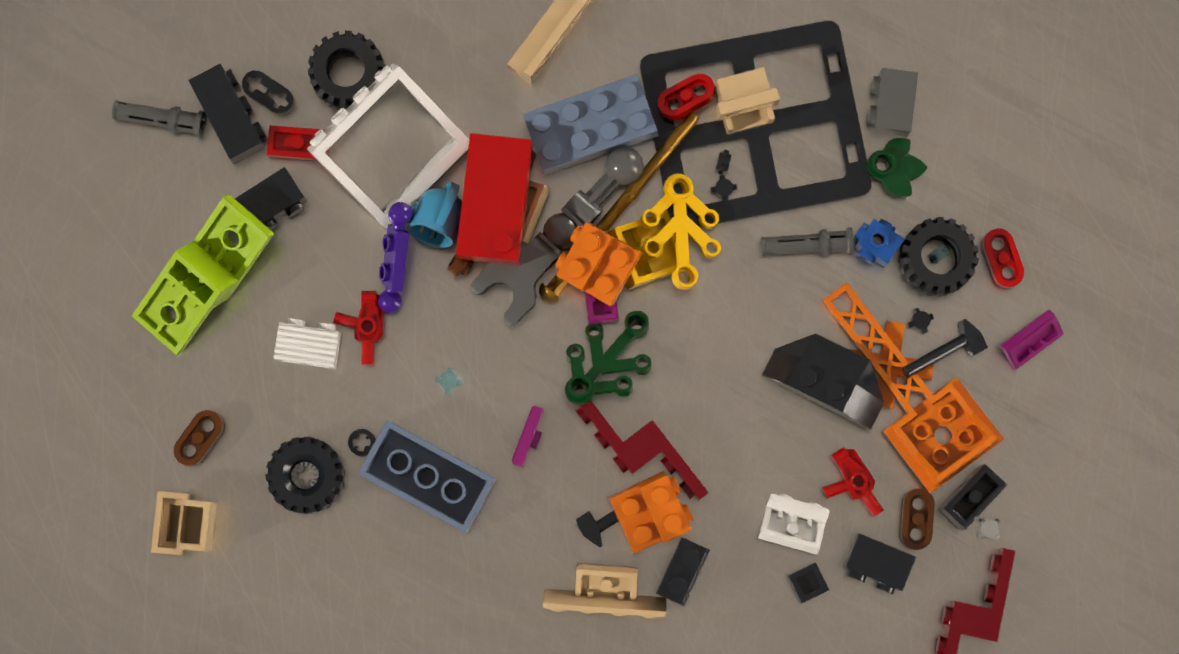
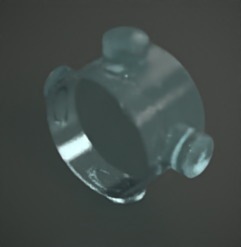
(939, 253)
(448, 381)

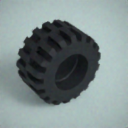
(331, 51)
(956, 238)

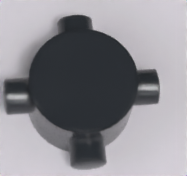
(723, 161)
(723, 188)
(920, 320)

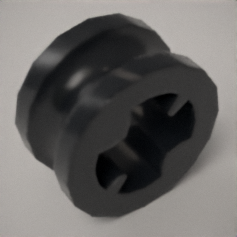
(355, 435)

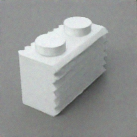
(307, 344)

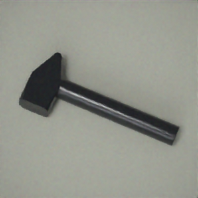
(969, 338)
(591, 529)

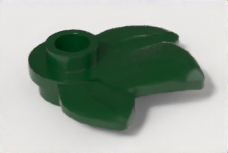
(900, 167)

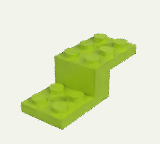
(202, 274)

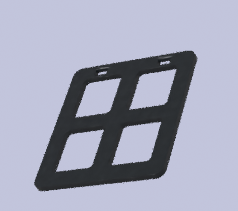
(740, 52)

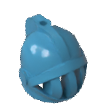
(439, 211)

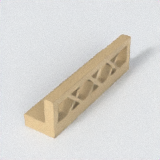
(547, 37)

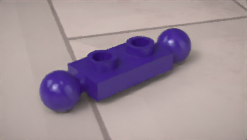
(395, 248)

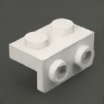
(793, 523)

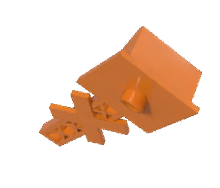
(947, 408)

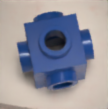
(888, 240)

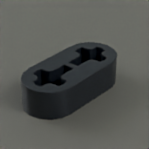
(264, 98)

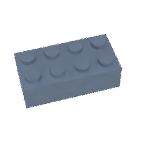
(590, 124)
(427, 476)

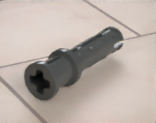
(172, 119)
(823, 242)

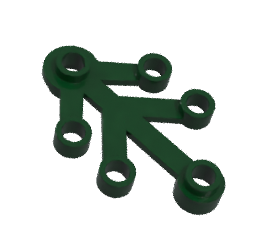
(606, 362)

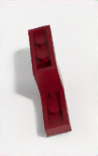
(641, 449)
(977, 620)

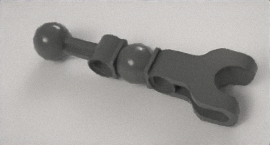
(622, 167)

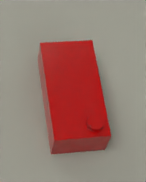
(494, 199)

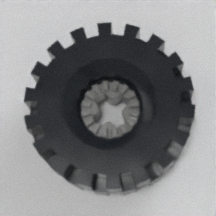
(290, 461)

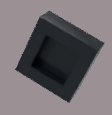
(808, 583)

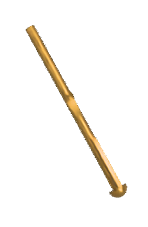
(550, 292)

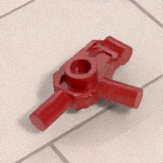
(368, 325)
(856, 480)

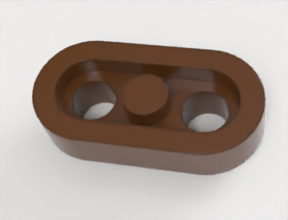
(198, 437)
(917, 519)

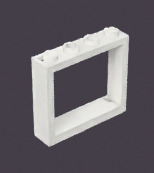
(362, 102)

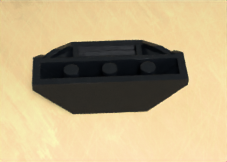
(828, 377)

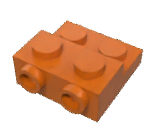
(597, 263)
(651, 512)

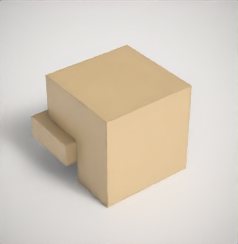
(745, 100)
(182, 524)

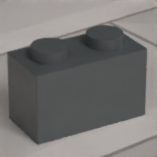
(894, 102)

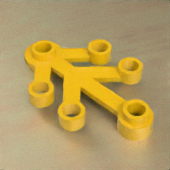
(682, 227)

